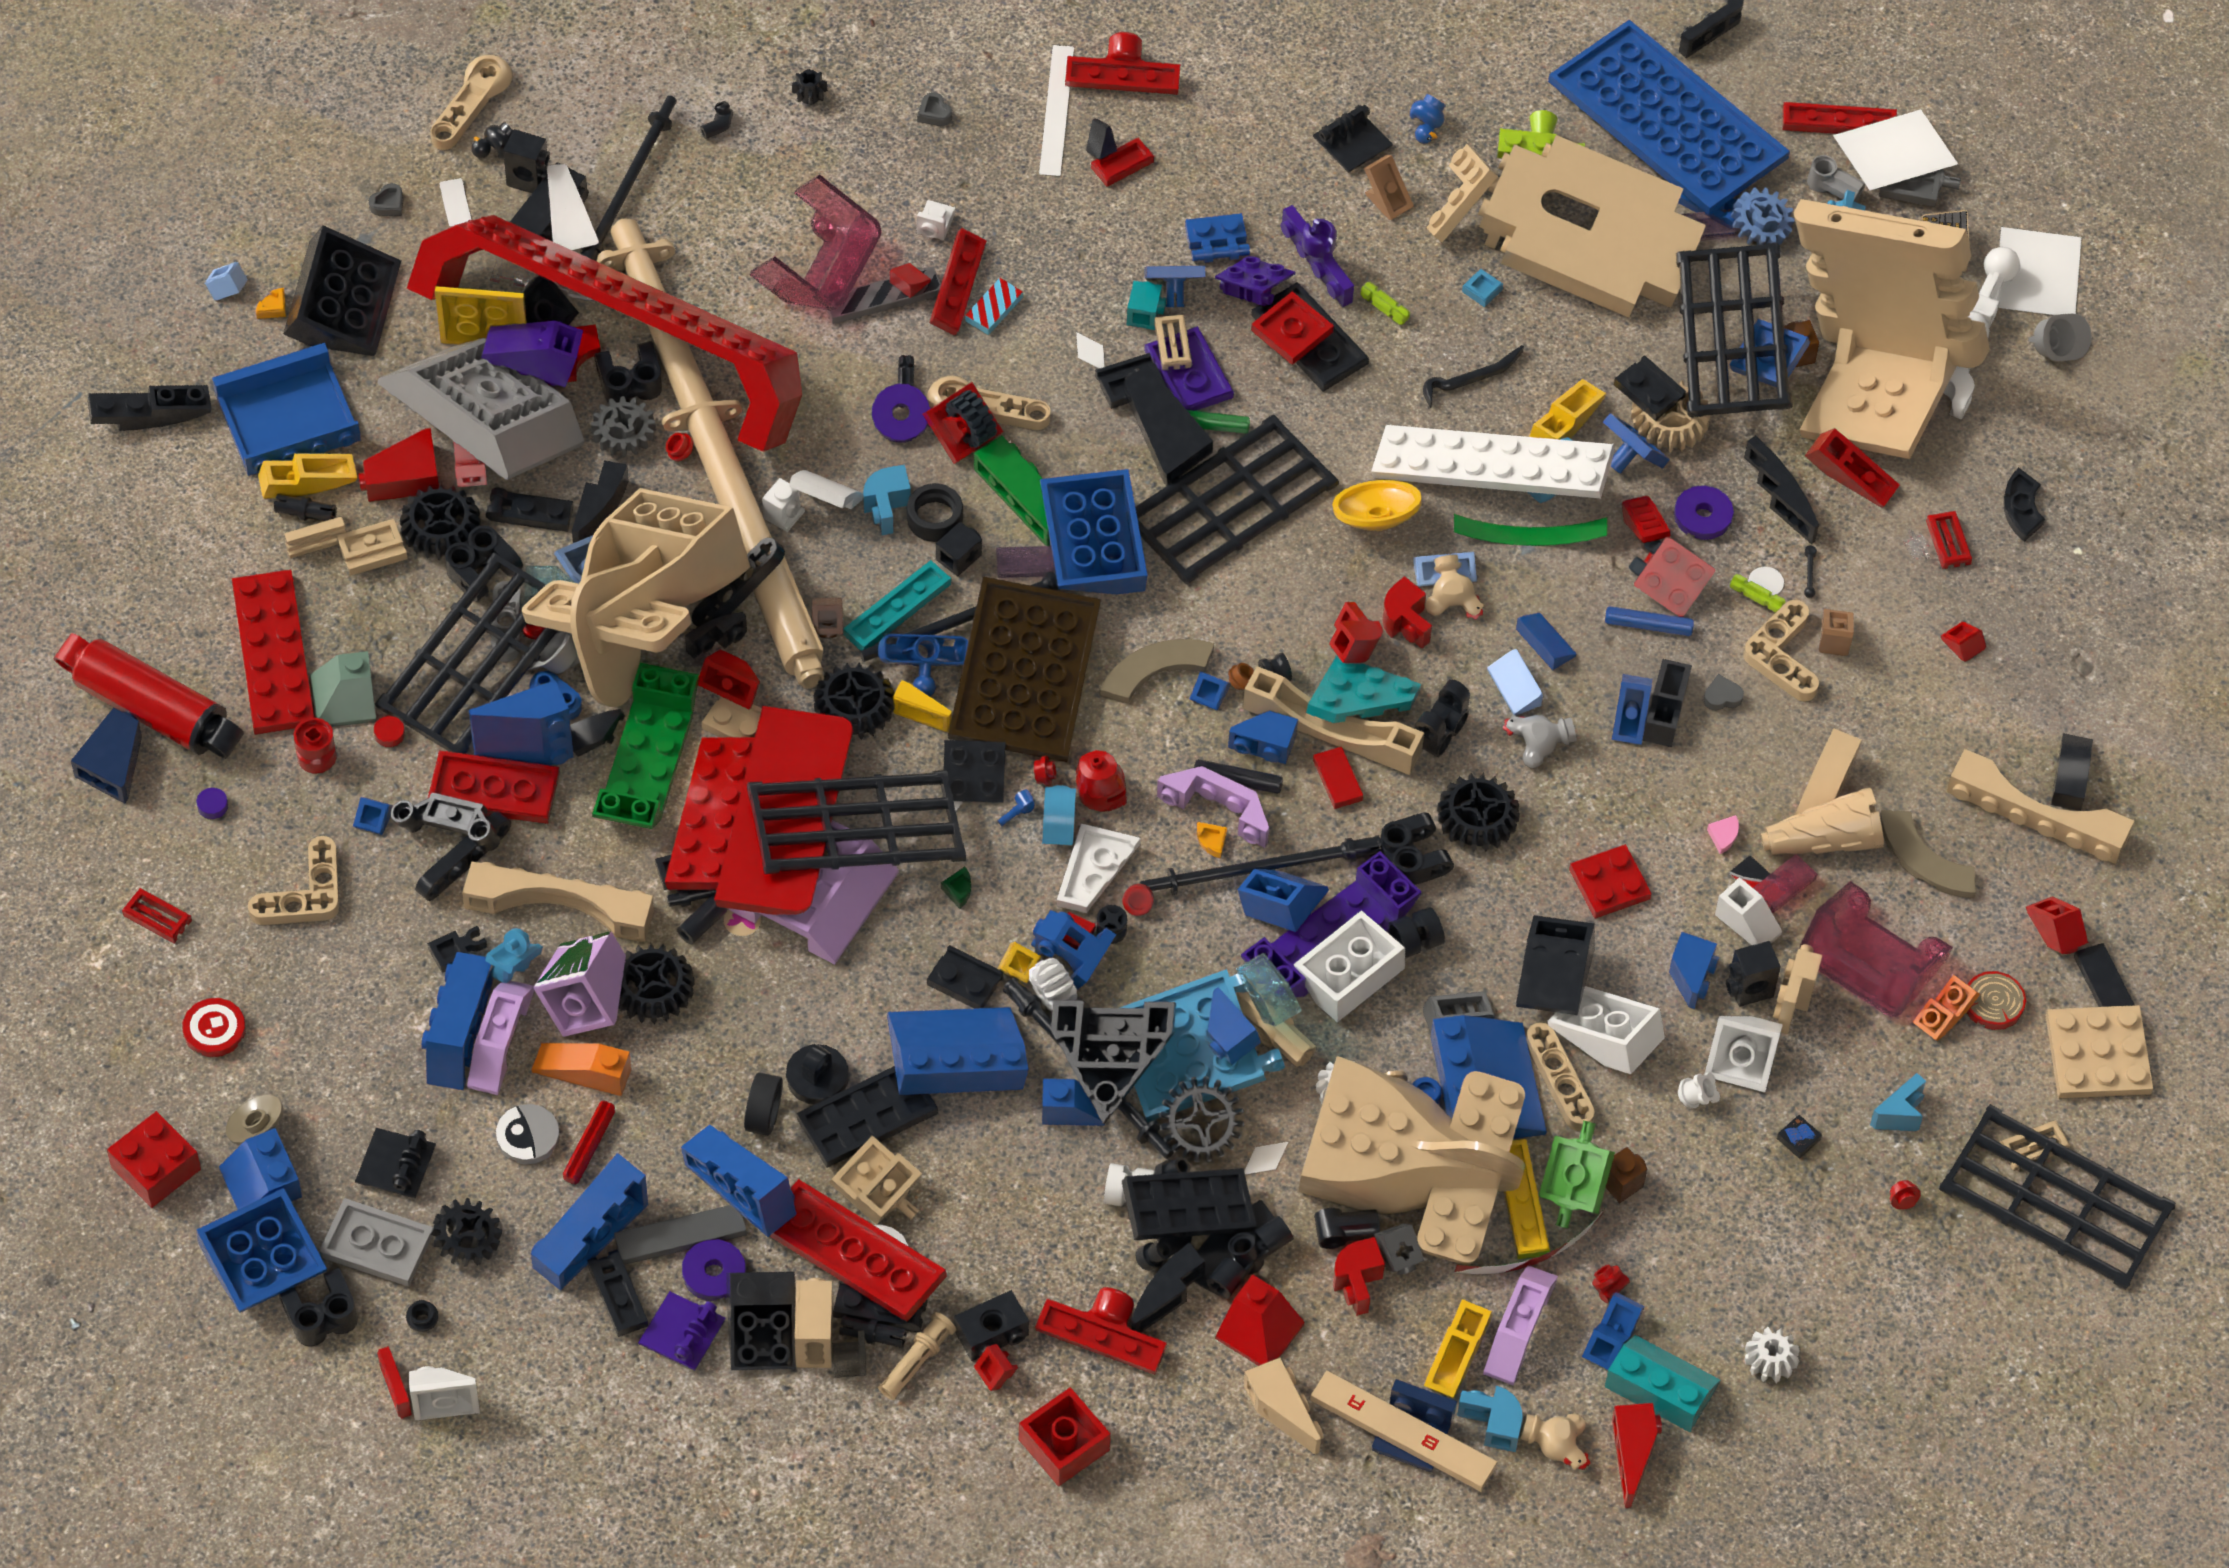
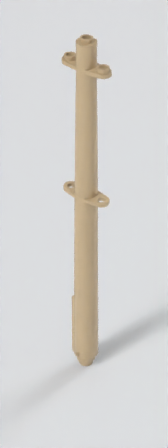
(703, 417)

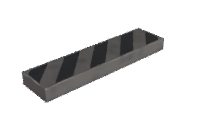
(880, 297)

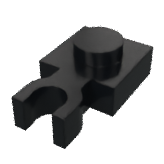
(445, 948)

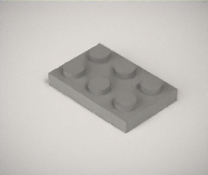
(376, 1242)

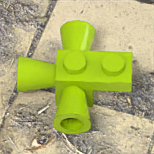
(1542, 130)

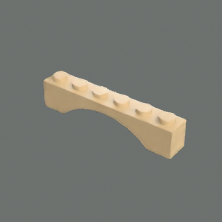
(1382, 742)
(2096, 832)
(499, 888)

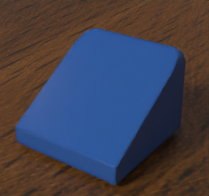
(1209, 690)
(372, 815)

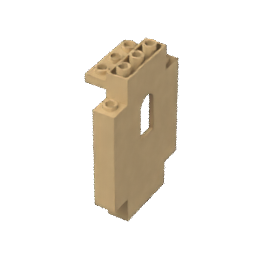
(1629, 244)

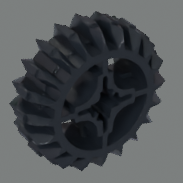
(438, 511)
(869, 692)
(1491, 803)
(655, 993)
(1228, 1113)

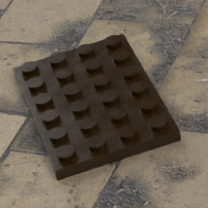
(1025, 668)

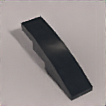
(1787, 496)

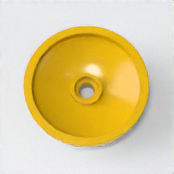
(1377, 504)

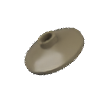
(254, 1118)

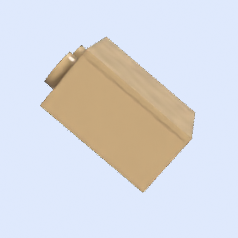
(813, 1323)

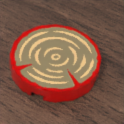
(1999, 1001)

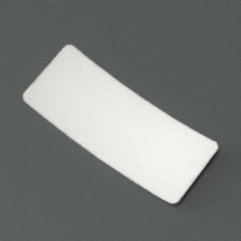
(455, 201)

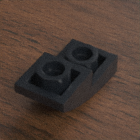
(723, 630)

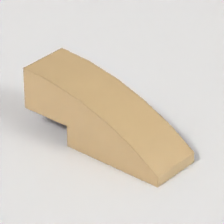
(1830, 770)

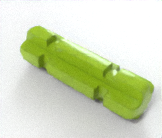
(1385, 303)
(1757, 593)

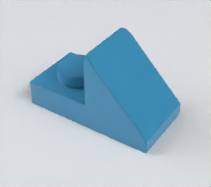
(1899, 1109)

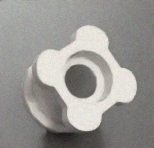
(1698, 1090)

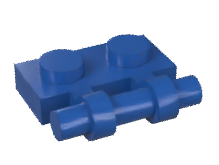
(1214, 232)

